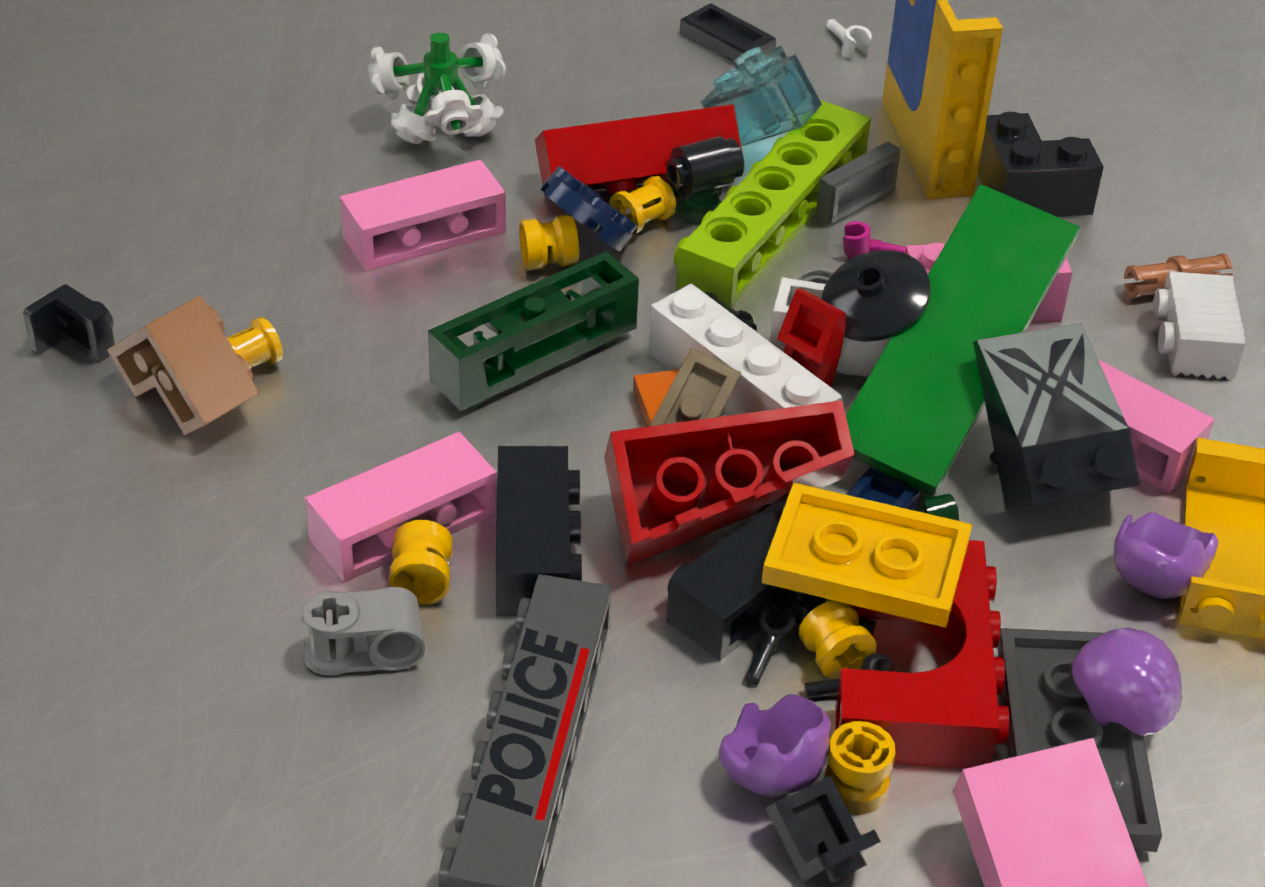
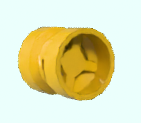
(549, 242)
(422, 552)
(861, 765)

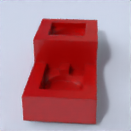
(813, 334)

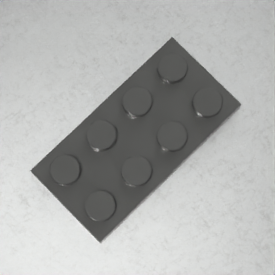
(1052, 712)

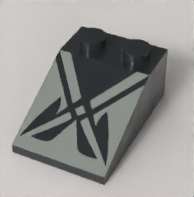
(1053, 417)

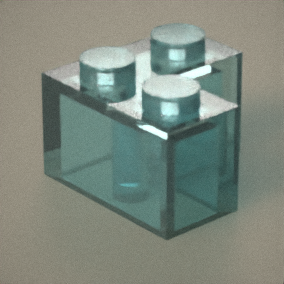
(767, 94)

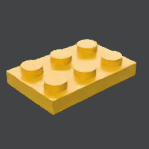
(867, 554)

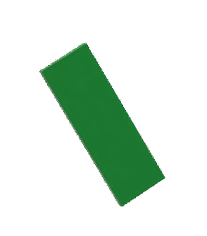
(927, 379)

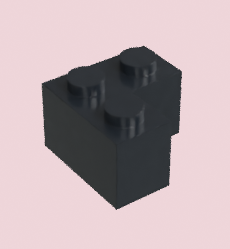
(1046, 174)

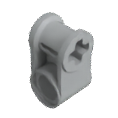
(369, 630)

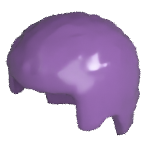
(1162, 554)
(1129, 680)
(777, 747)

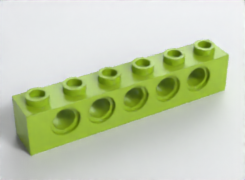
(769, 205)

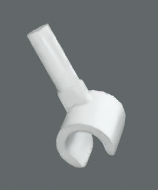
(852, 37)

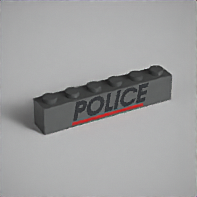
(533, 740)

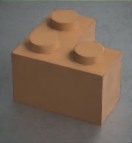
(187, 363)

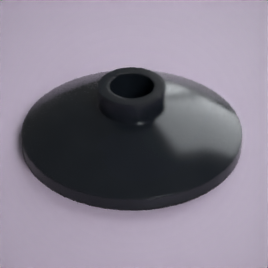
(879, 293)

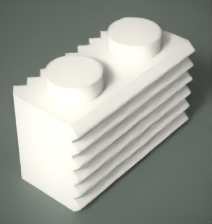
(1199, 324)

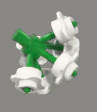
(440, 88)

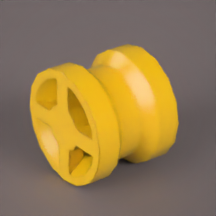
(836, 638)

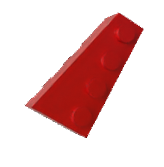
(716, 471)

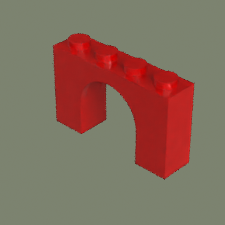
(945, 712)

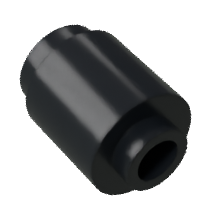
(705, 165)

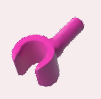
(859, 241)

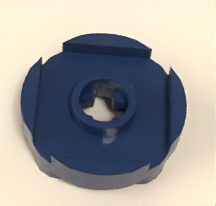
(588, 208)

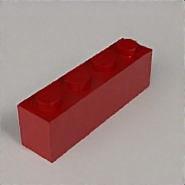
(629, 150)

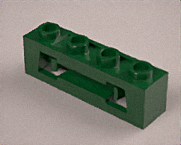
(534, 330)

